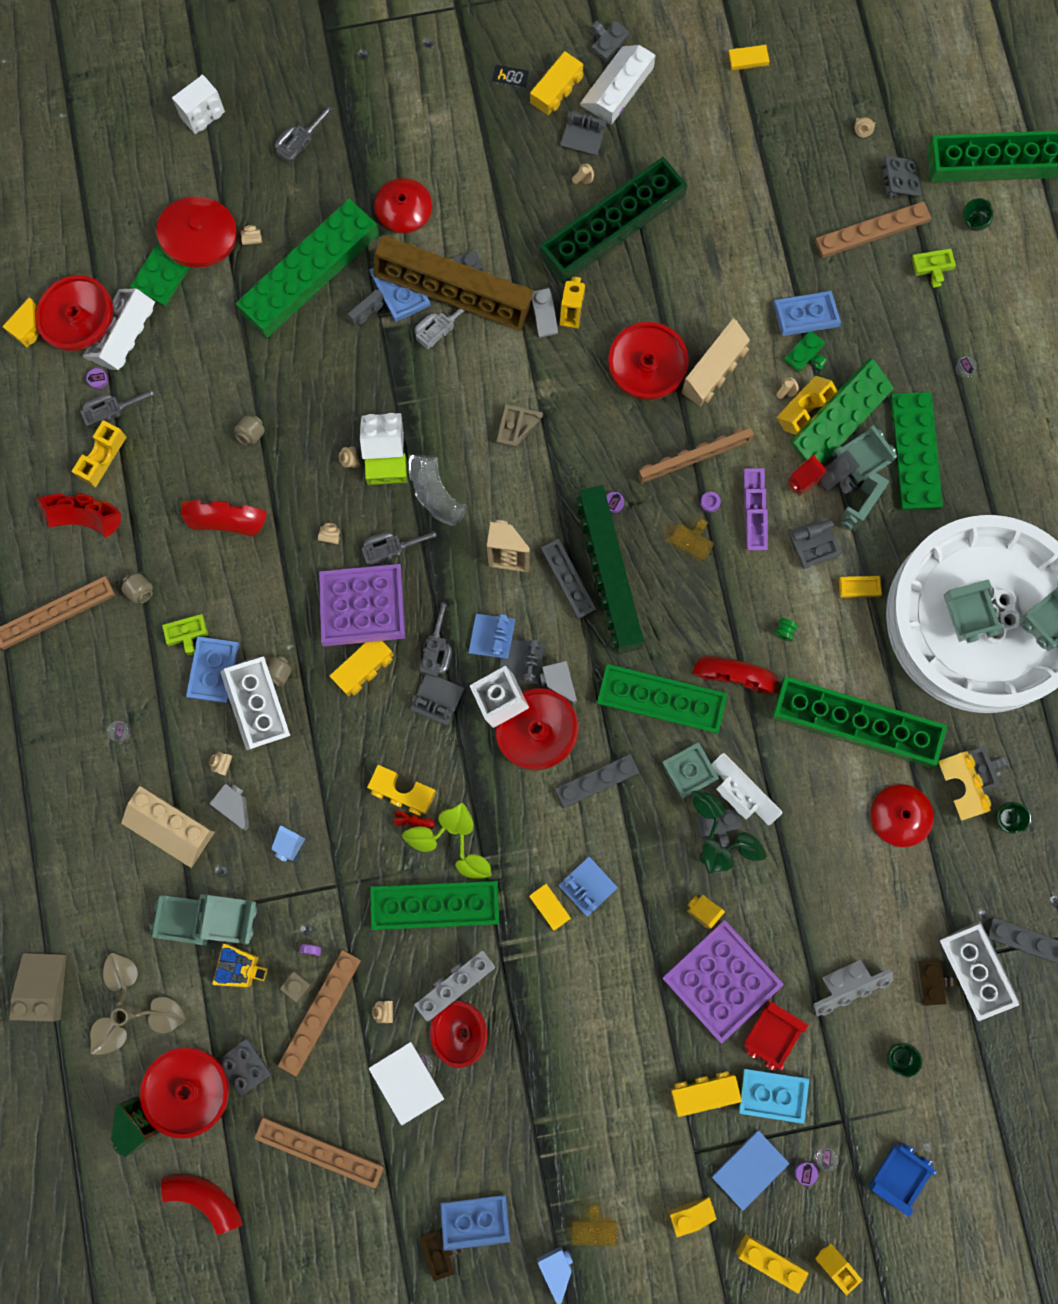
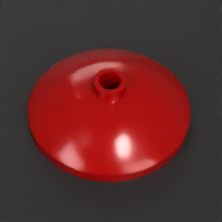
(403, 215)
(888, 818)
(449, 1034)

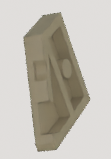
(516, 425)

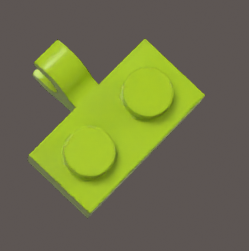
(934, 264)
(185, 631)

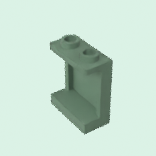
(870, 452)
(873, 486)
(972, 612)
(1043, 621)
(175, 919)
(224, 919)

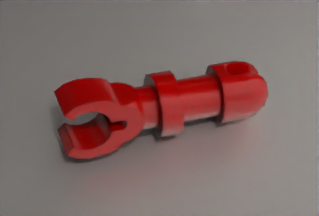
(413, 821)

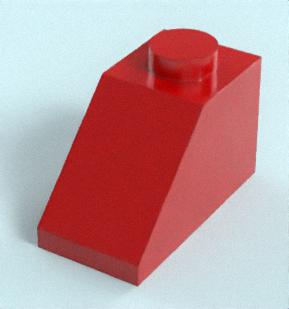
(806, 476)

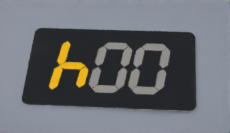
(510, 76)

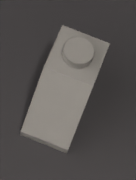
(544, 313)
(558, 679)
(232, 805)

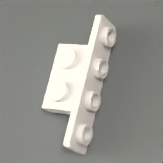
(743, 792)

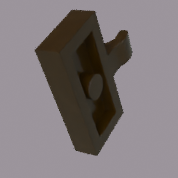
(933, 983)
(438, 1259)

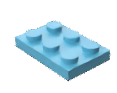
(773, 1096)

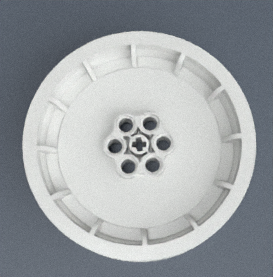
(990, 672)

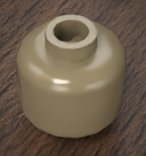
(249, 430)
(137, 588)
(279, 670)

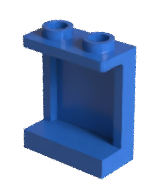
(901, 1177)

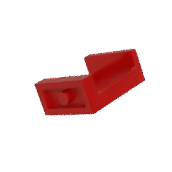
(773, 1035)

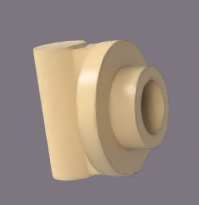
(864, 127)
(584, 174)
(251, 235)
(788, 388)
(348, 457)
(329, 533)
(220, 763)
(383, 1012)

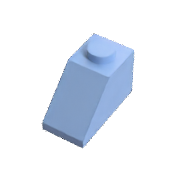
(287, 844)
(556, 1271)

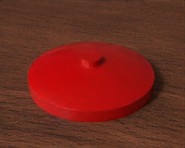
(196, 232)
(74, 313)
(648, 361)
(541, 733)
(184, 1092)

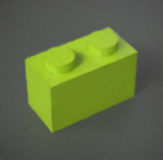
(386, 470)

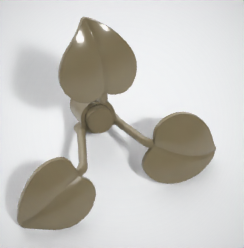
(107, 1032)

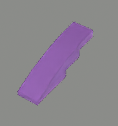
(755, 509)

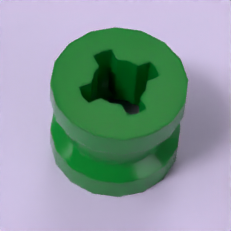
(785, 629)

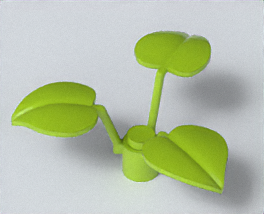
(456, 821)

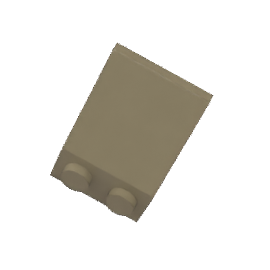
(38, 988)

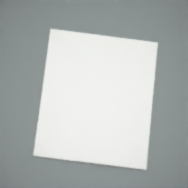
(406, 1083)

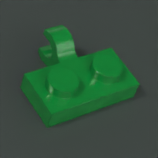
(806, 352)

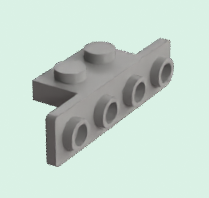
(850, 984)
(454, 986)

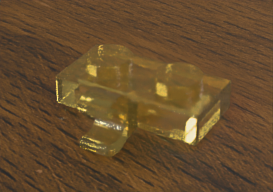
(692, 541)
(593, 1231)

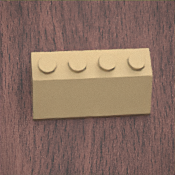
(716, 364)
(507, 548)
(166, 826)

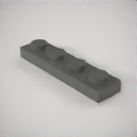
(568, 579)
(597, 781)
(1023, 940)

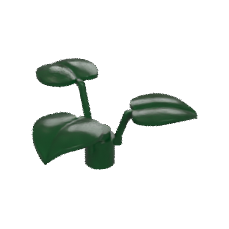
(713, 854)

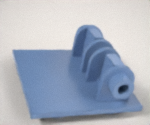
(492, 635)
(588, 886)

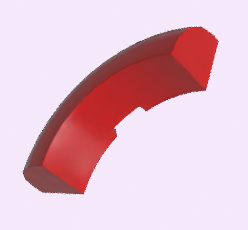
(81, 511)
(221, 517)
(737, 671)
(204, 1196)

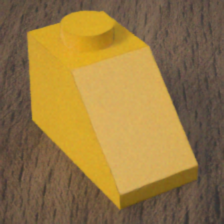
(23, 324)
(705, 911)
(692, 1216)
(838, 1269)

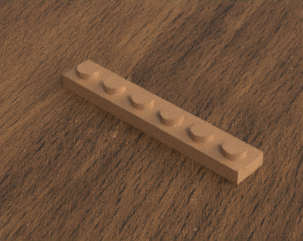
(872, 229)
(688, 457)
(55, 612)
(319, 1013)
(319, 1152)

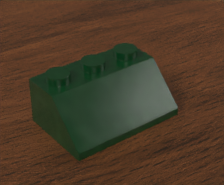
(131, 1128)

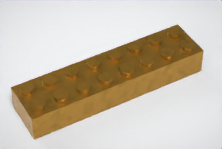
(452, 282)

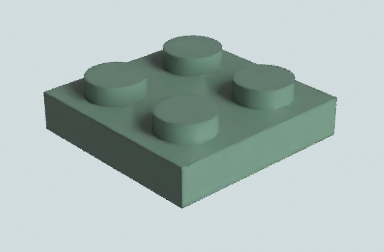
(690, 770)

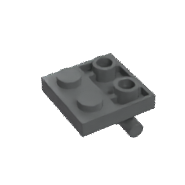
(814, 542)

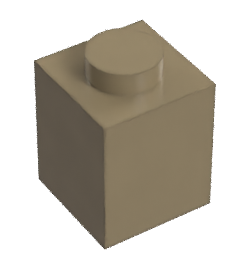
(296, 986)

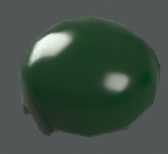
(978, 214)
(1013, 817)
(904, 1059)

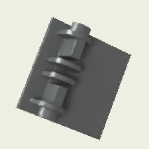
(583, 133)
(901, 177)
(525, 660)
(437, 699)
(245, 1066)

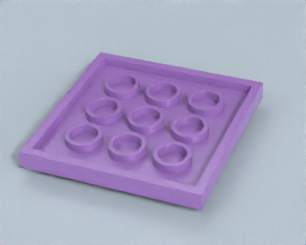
(361, 605)
(722, 981)

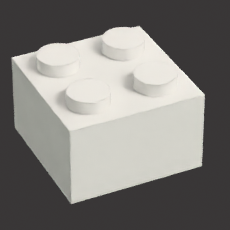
(198, 104)
(381, 436)
(499, 696)

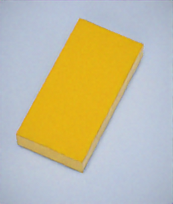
(748, 57)
(860, 587)
(550, 907)

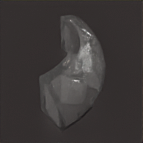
(431, 492)

